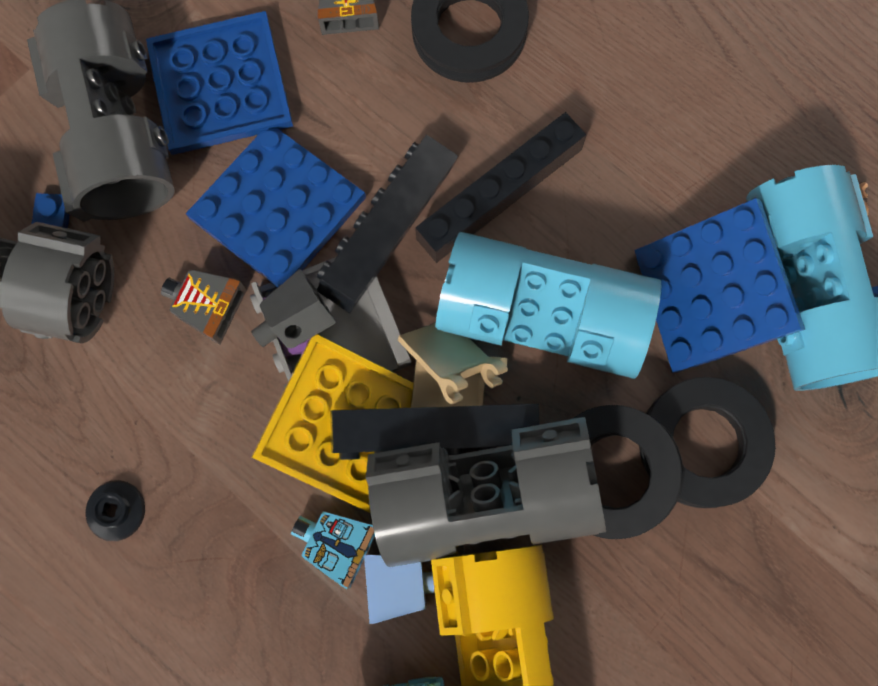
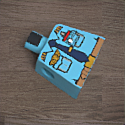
(335, 545)

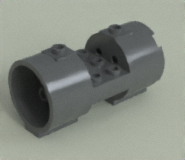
(93, 65)
(55, 282)
(436, 502)

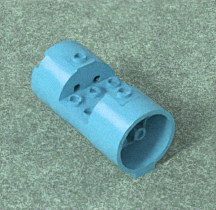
(818, 233)
(549, 304)

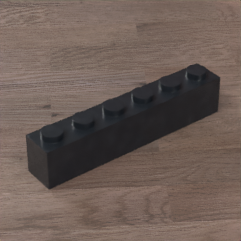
(501, 186)
(386, 224)
(452, 427)

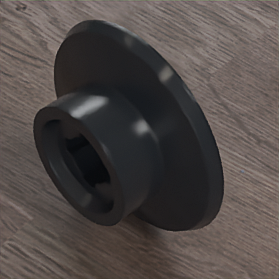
(128, 514)

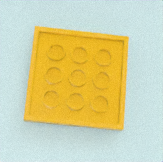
(299, 428)

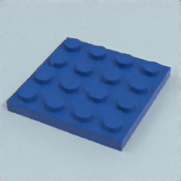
(218, 82)
(276, 206)
(720, 287)

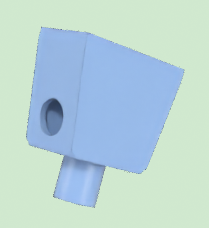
(395, 589)

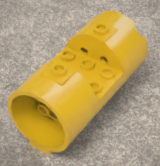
(497, 615)

